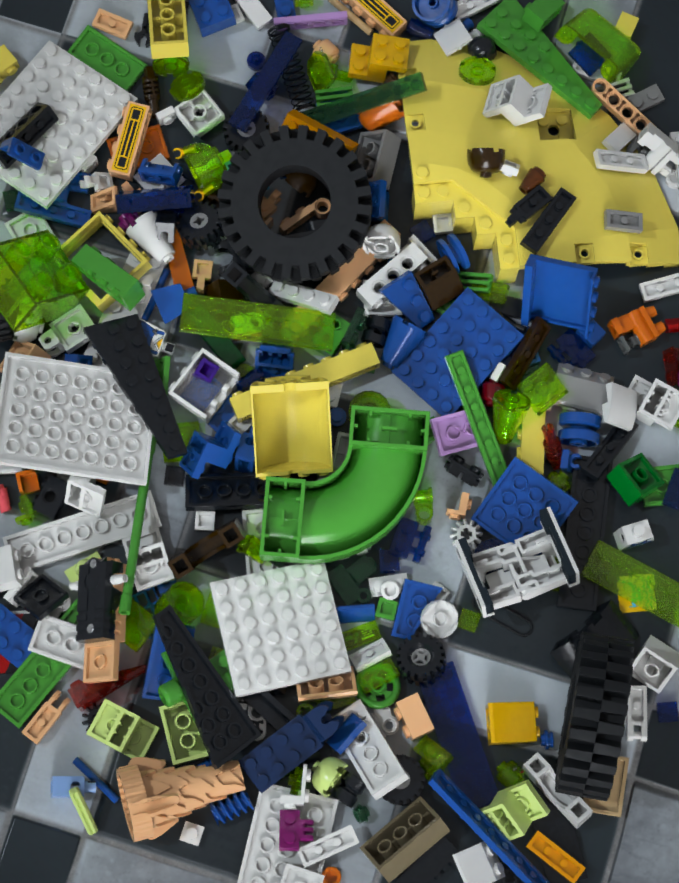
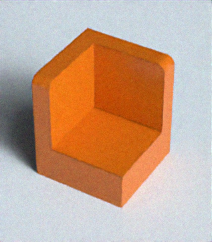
(28, 482)

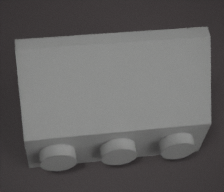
(378, 154)
(585, 387)

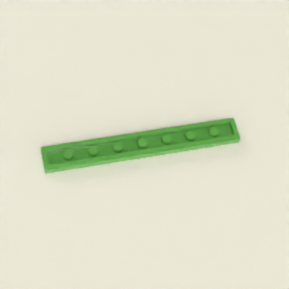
(476, 415)

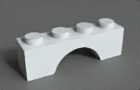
(543, 776)

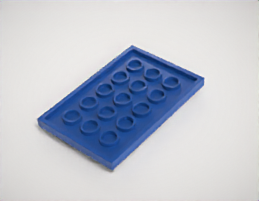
(467, 327)

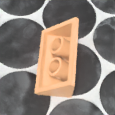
(328, 688)

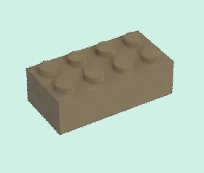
(404, 839)

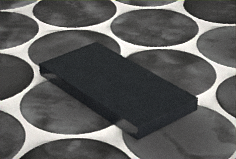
(562, 833)

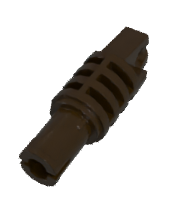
(151, 90)

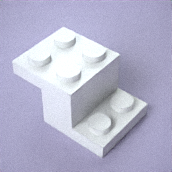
(517, 100)
(656, 402)
(84, 494)
(151, 561)

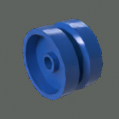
(435, 12)
(579, 429)

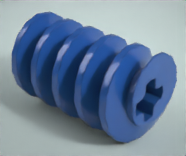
(231, 806)

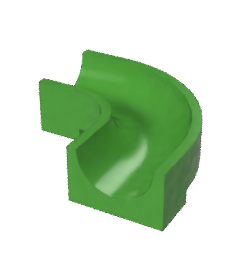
(358, 501)

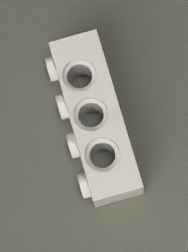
(411, 254)

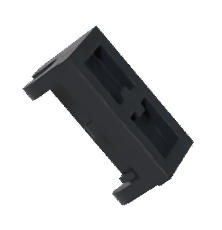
(166, 222)

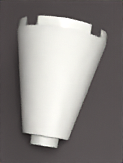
(145, 235)

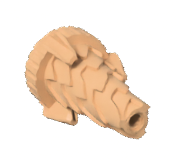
(159, 795)

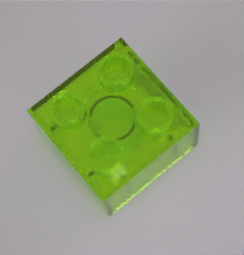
(37, 280)

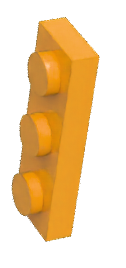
(555, 857)

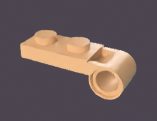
(304, 214)

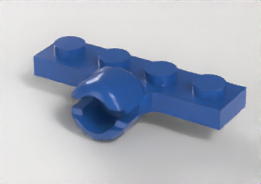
(58, 211)

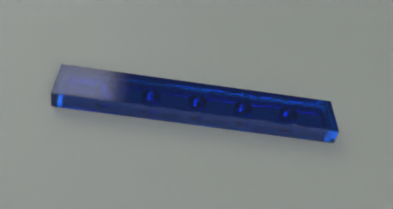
(265, 81)

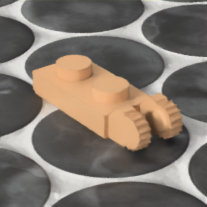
(45, 718)

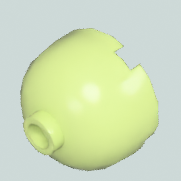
(328, 774)

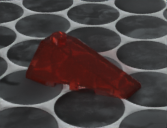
(86, 694)

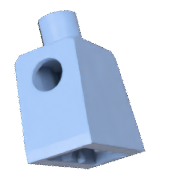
(62, 784)

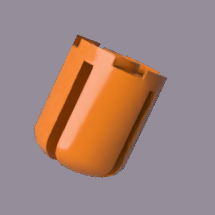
(381, 116)

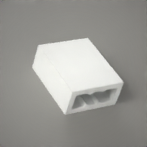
(10, 571)

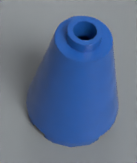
(400, 342)

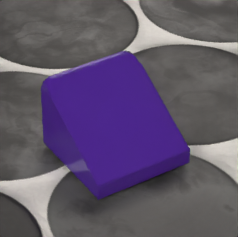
(206, 370)

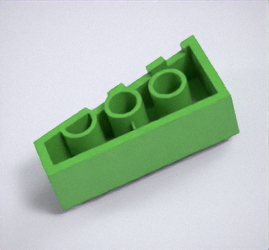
(109, 276)

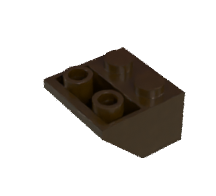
(439, 283)

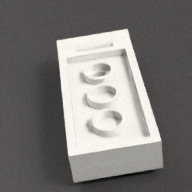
(374, 756)

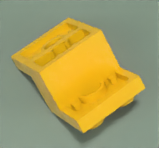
(383, 55)

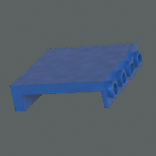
(560, 293)

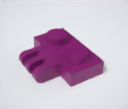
(293, 830)

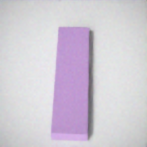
(313, 20)

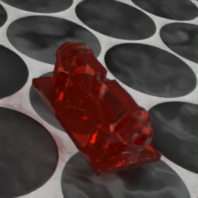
(671, 362)

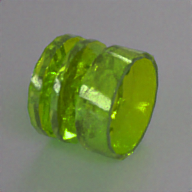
(184, 599)

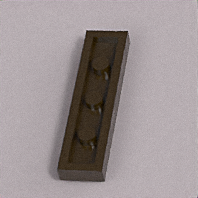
(525, 353)

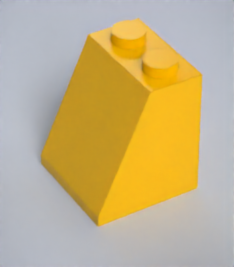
(511, 723)

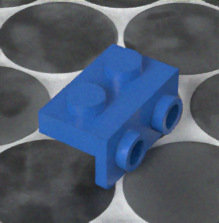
(23, 152)

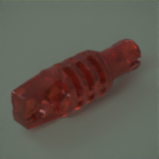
(552, 446)

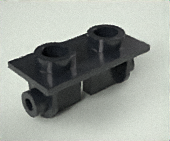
(458, 465)

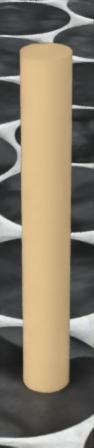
(355, 19)

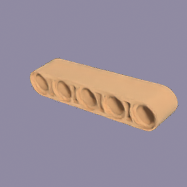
(623, 103)

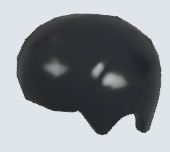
(482, 47)

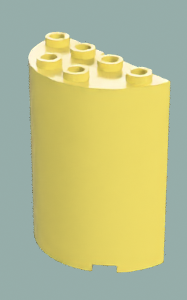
(291, 426)

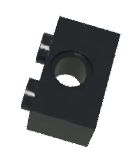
(50, 509)

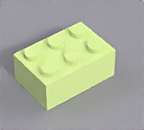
(182, 735)

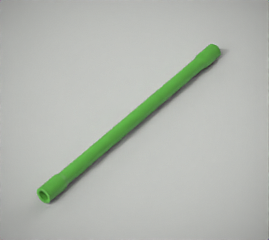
(126, 597)

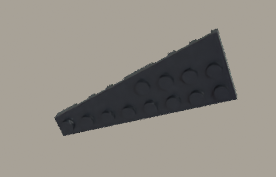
(130, 360)
(216, 711)

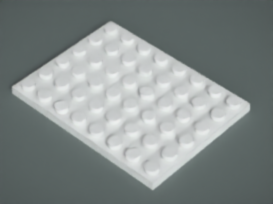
(87, 112)
(70, 421)

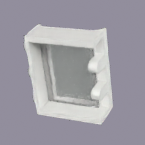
(203, 397)

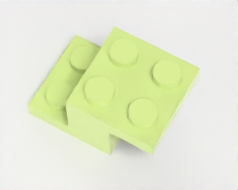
(122, 730)
(515, 809)

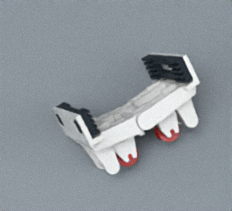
(536, 575)

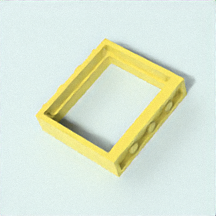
(87, 231)

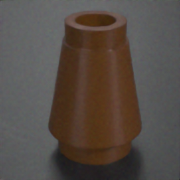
(532, 180)

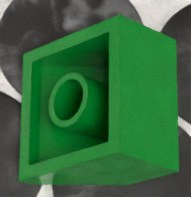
(635, 479)

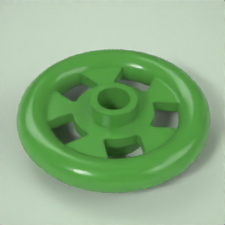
(390, 696)

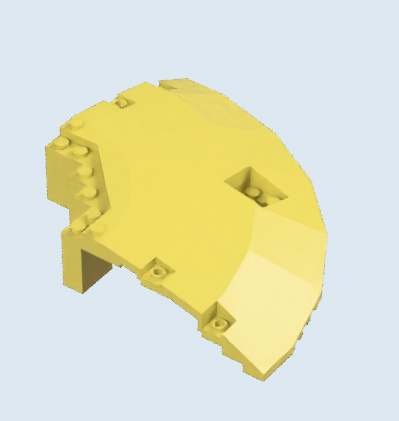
(444, 183)

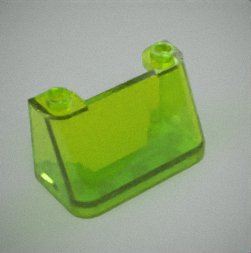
(605, 39)

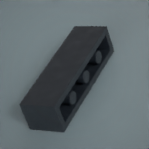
(430, 864)

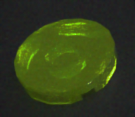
(477, 71)
(187, 86)

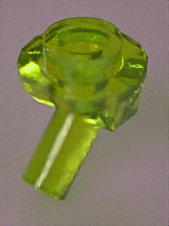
(430, 770)

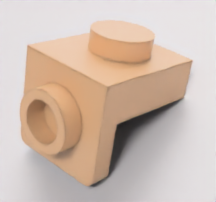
(465, 504)

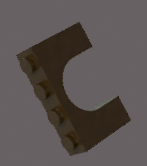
(206, 547)

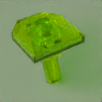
(323, 73)

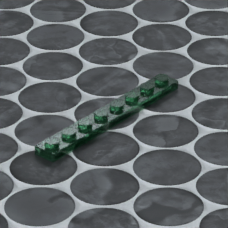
(368, 99)

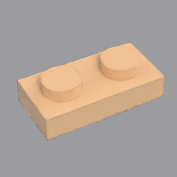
(112, 24)

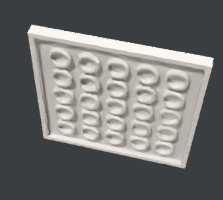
(279, 628)

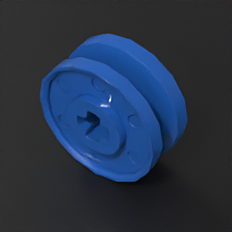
(454, 251)

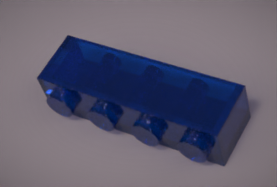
(155, 199)

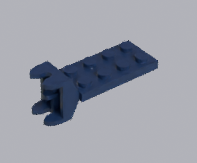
(290, 746)

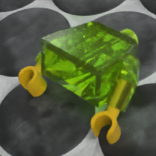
(205, 165)

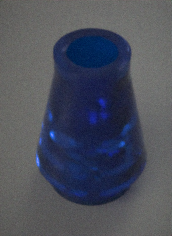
(419, 29)
(252, 376)

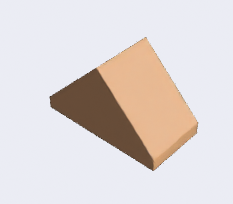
(104, 200)

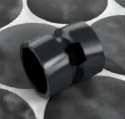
(376, 324)
(349, 789)

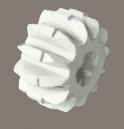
(470, 531)

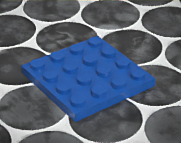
(515, 503)

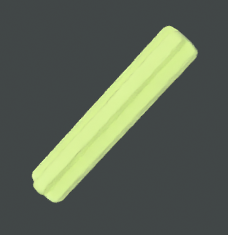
(83, 810)

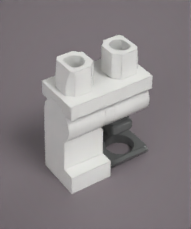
(660, 149)

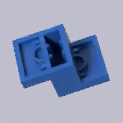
(210, 449)

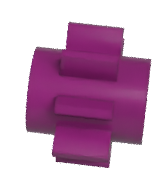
(127, 219)

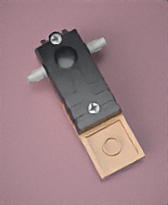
(98, 617)

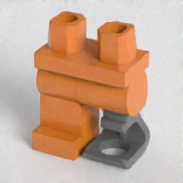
(640, 324)

